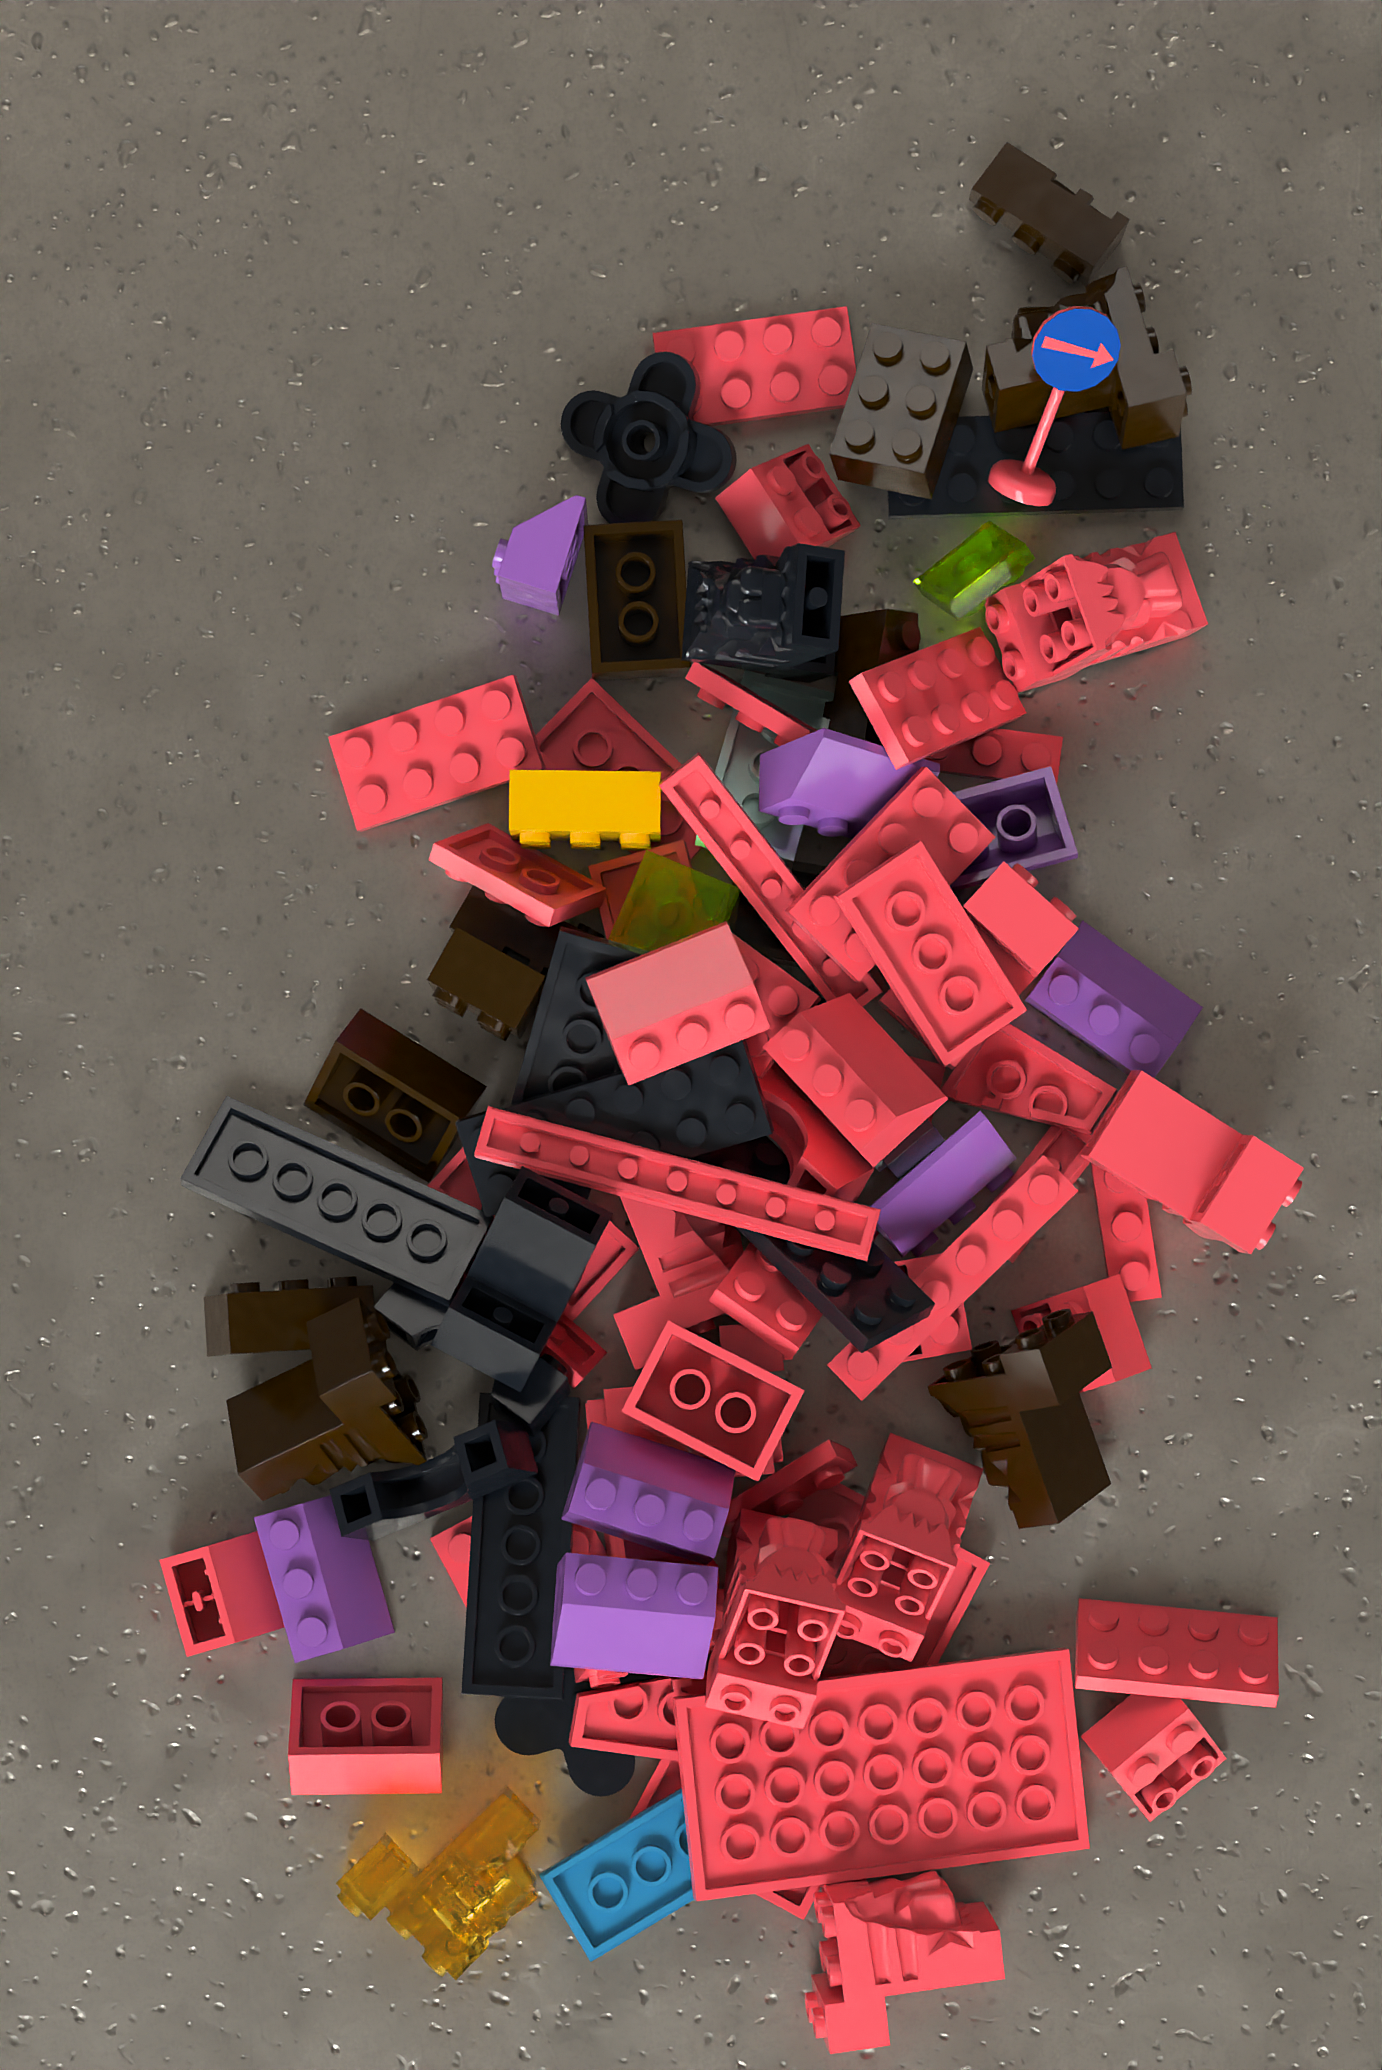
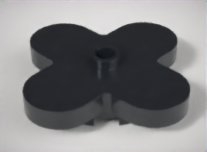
(614, 431)
(545, 1725)

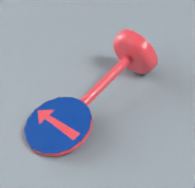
(1069, 353)

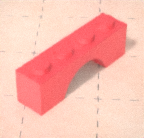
(815, 1151)

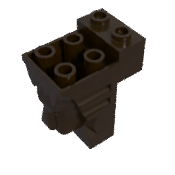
(1142, 391)
(329, 1411)
(1030, 1417)

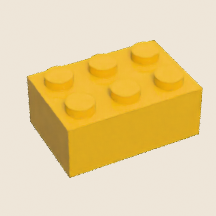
(585, 808)

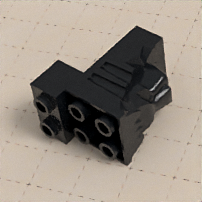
(767, 613)
(521, 1279)

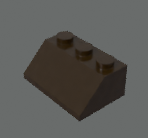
(393, 1094)

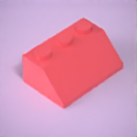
(677, 1003)
(856, 1075)
(366, 1736)

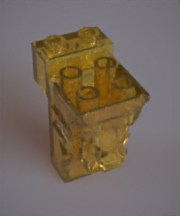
(459, 1893)

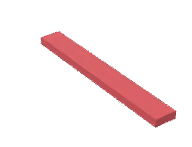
(677, 1183)

